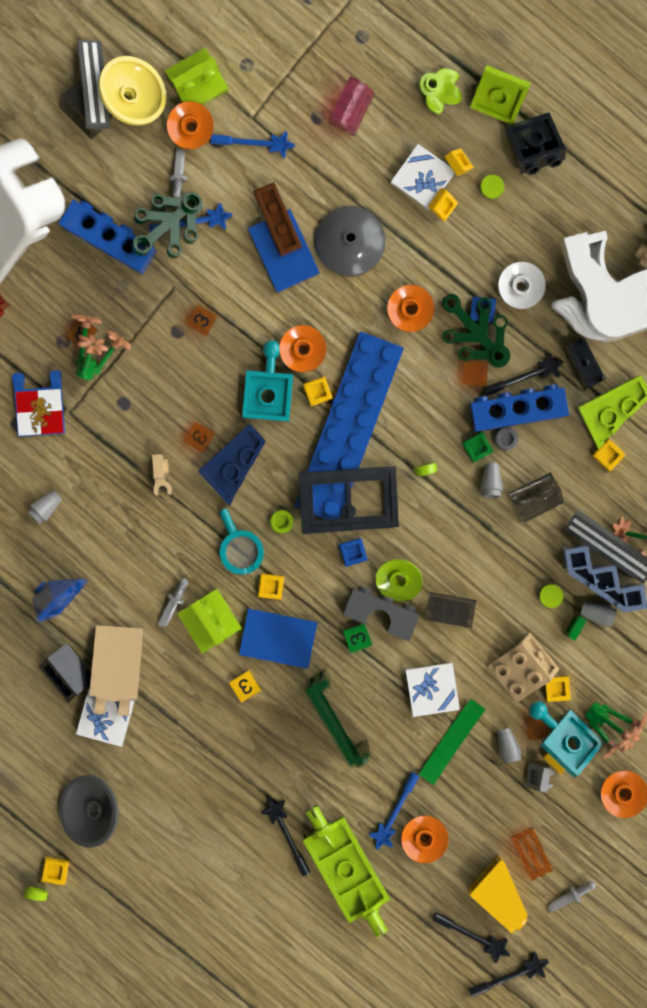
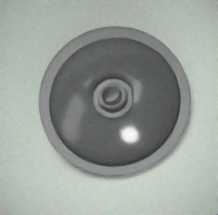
(350, 257)
(80, 811)

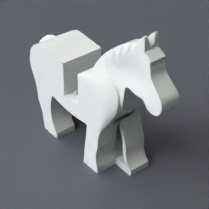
(607, 307)

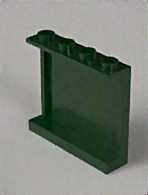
(354, 755)

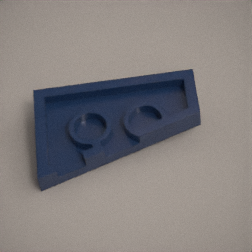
(232, 463)

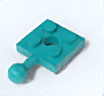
(279, 383)
(557, 740)

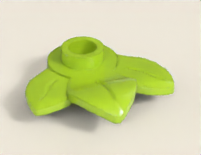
(444, 89)

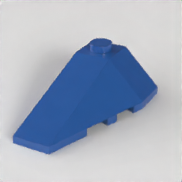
(55, 596)

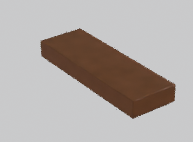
(277, 219)

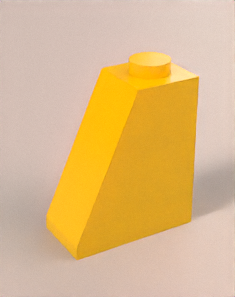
(499, 896)

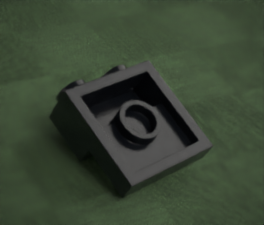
(536, 144)

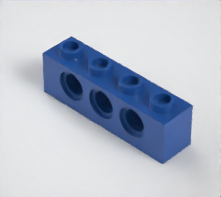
(74, 220)
(556, 408)

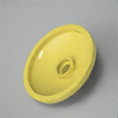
(137, 81)

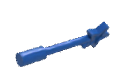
(277, 144)
(215, 218)
(384, 833)

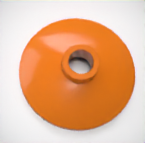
(188, 113)
(410, 296)
(302, 336)
(632, 802)
(428, 850)

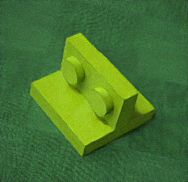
(197, 78)
(500, 95)
(209, 621)

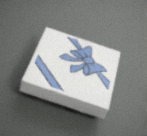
(422, 176)
(432, 689)
(105, 728)

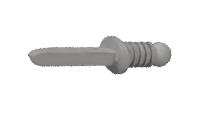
(178, 177)
(175, 599)
(571, 896)

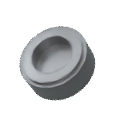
(506, 439)

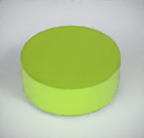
(492, 187)
(425, 469)
(281, 521)
(551, 596)
(35, 893)

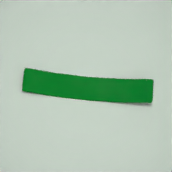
(451, 741)

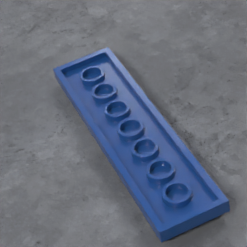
(352, 418)

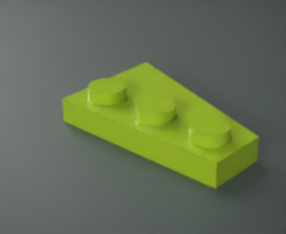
(612, 408)

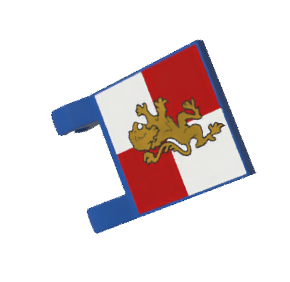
(39, 409)

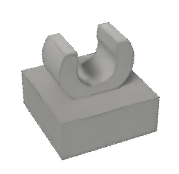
(538, 777)

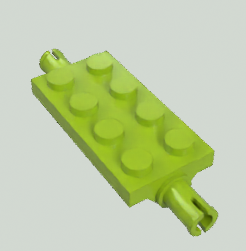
(346, 870)

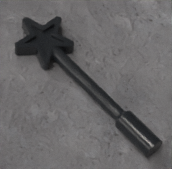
(546, 367)
(276, 813)
(494, 947)
(532, 967)

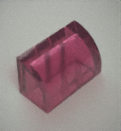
(351, 106)

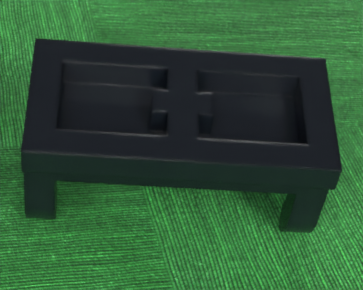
(584, 363)

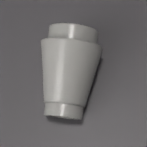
(491, 482)
(44, 507)
(599, 614)
(508, 747)

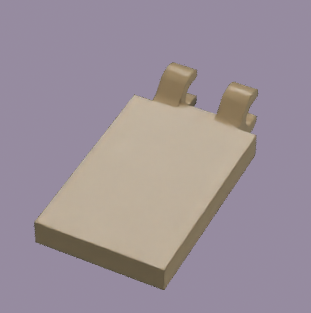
(116, 667)

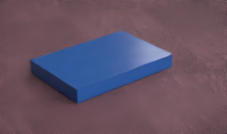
(284, 270)
(278, 638)

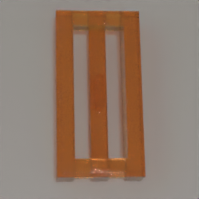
(540, 871)

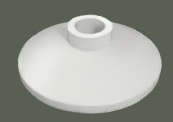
(531, 278)

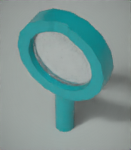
(240, 550)

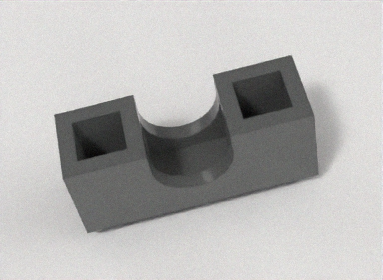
(402, 618)

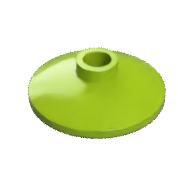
(399, 588)

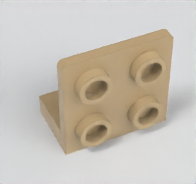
(524, 668)

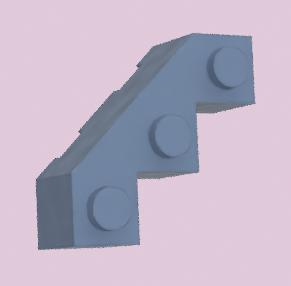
(603, 579)

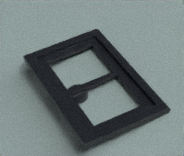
(349, 523)

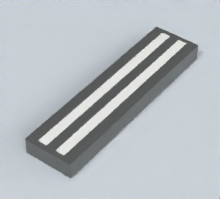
(90, 67)
(608, 546)

